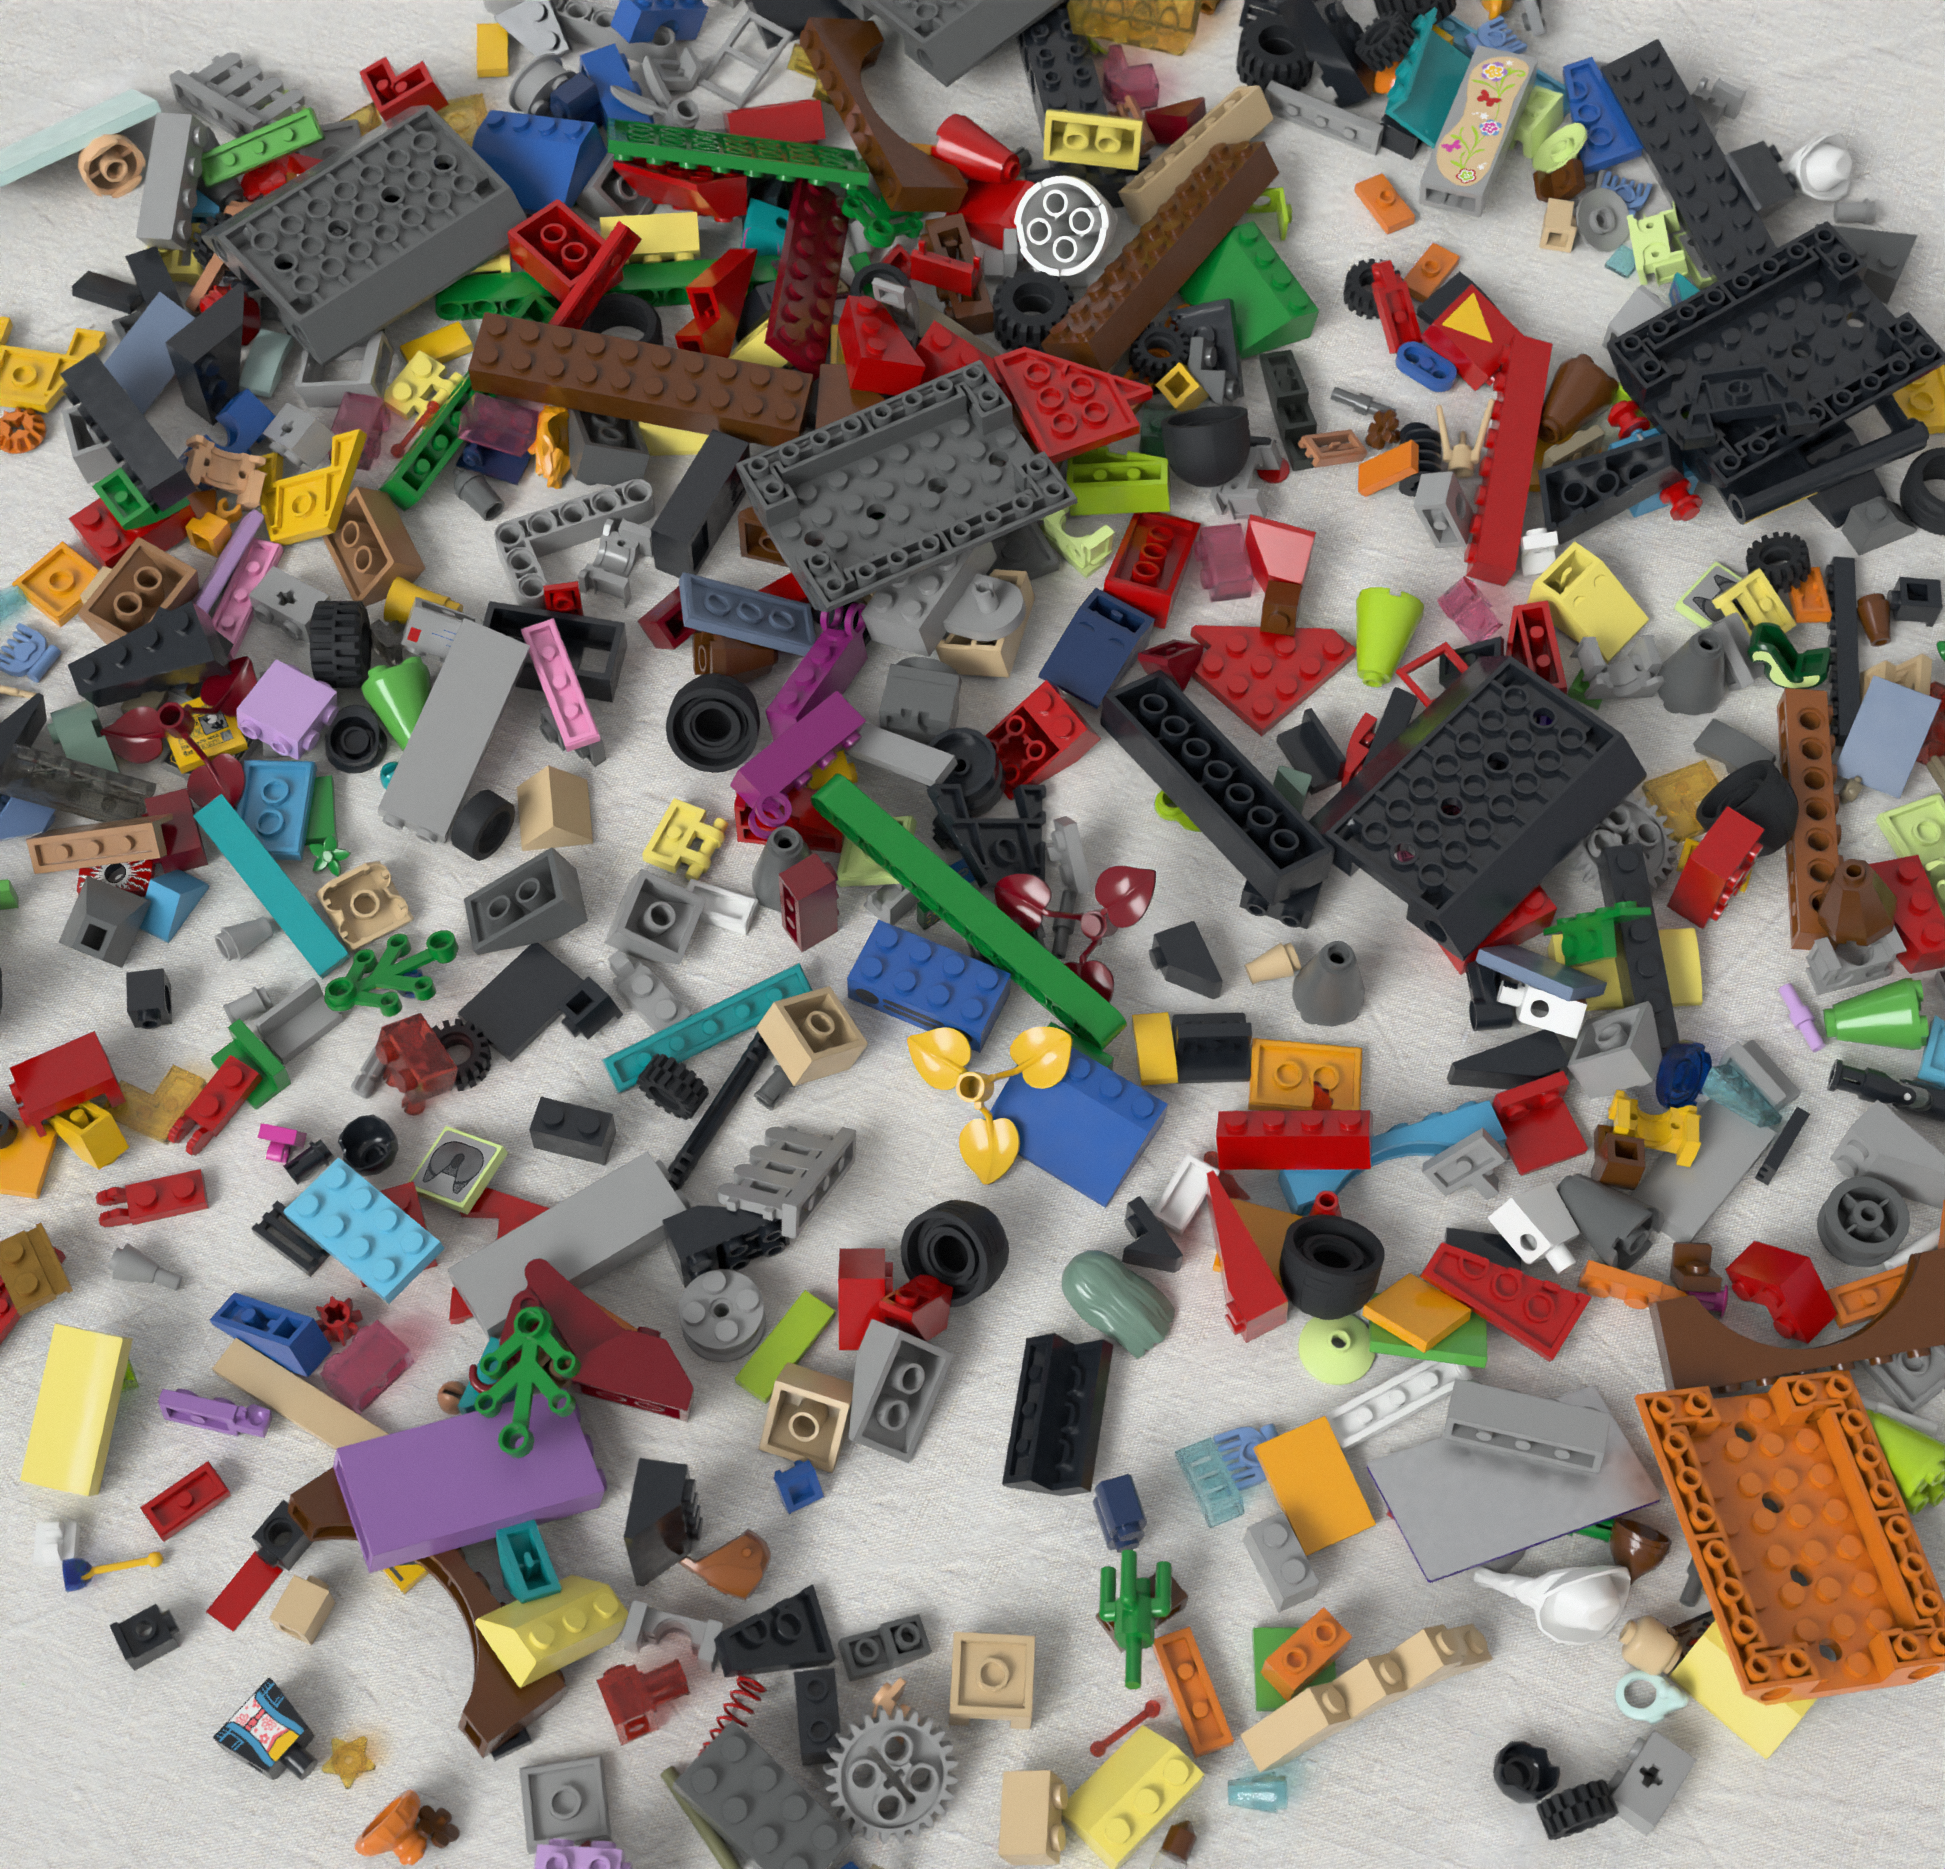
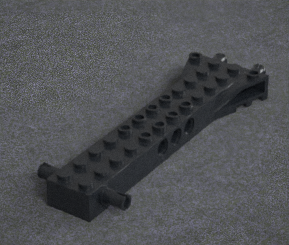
(1065, 78)

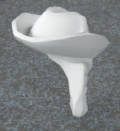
(1821, 167)
(1568, 1603)

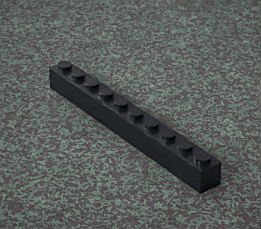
(1844, 646)

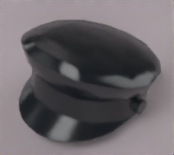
(355, 740)

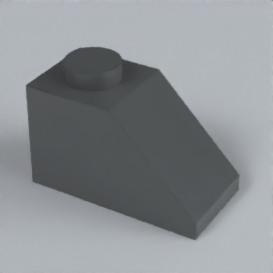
(1876, 524)

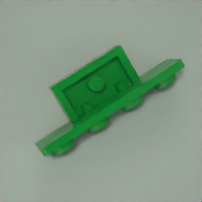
(1591, 935)

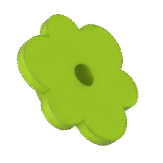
(1095, 46)

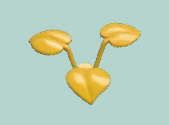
(940, 1059)

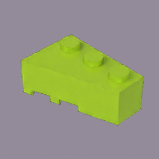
(1118, 483)

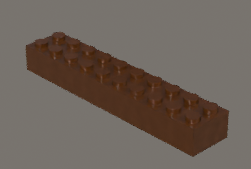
(1162, 255)
(639, 381)

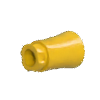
(401, 598)

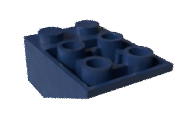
(1097, 648)

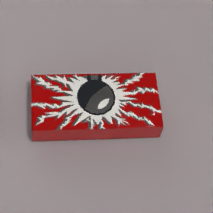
(127, 876)

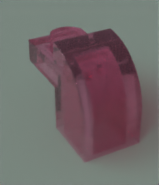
(1126, 80)
(1469, 610)

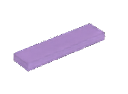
(228, 560)

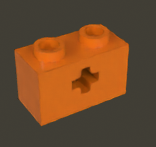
(1306, 1654)

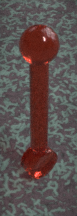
(398, 450)
(1151, 1710)

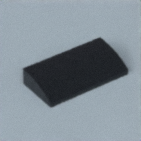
(794, 14)

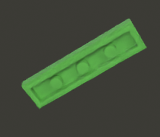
(261, 147)

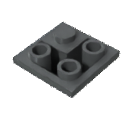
(104, 921)

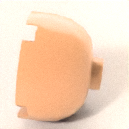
(111, 165)

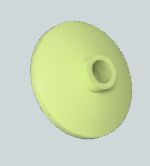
(1560, 148)
(1331, 1363)

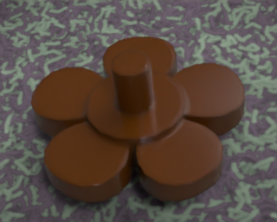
(437, 1826)

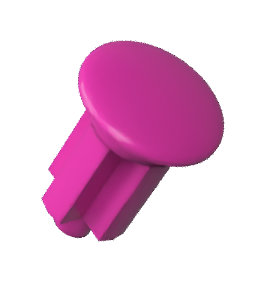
(1712, 1300)

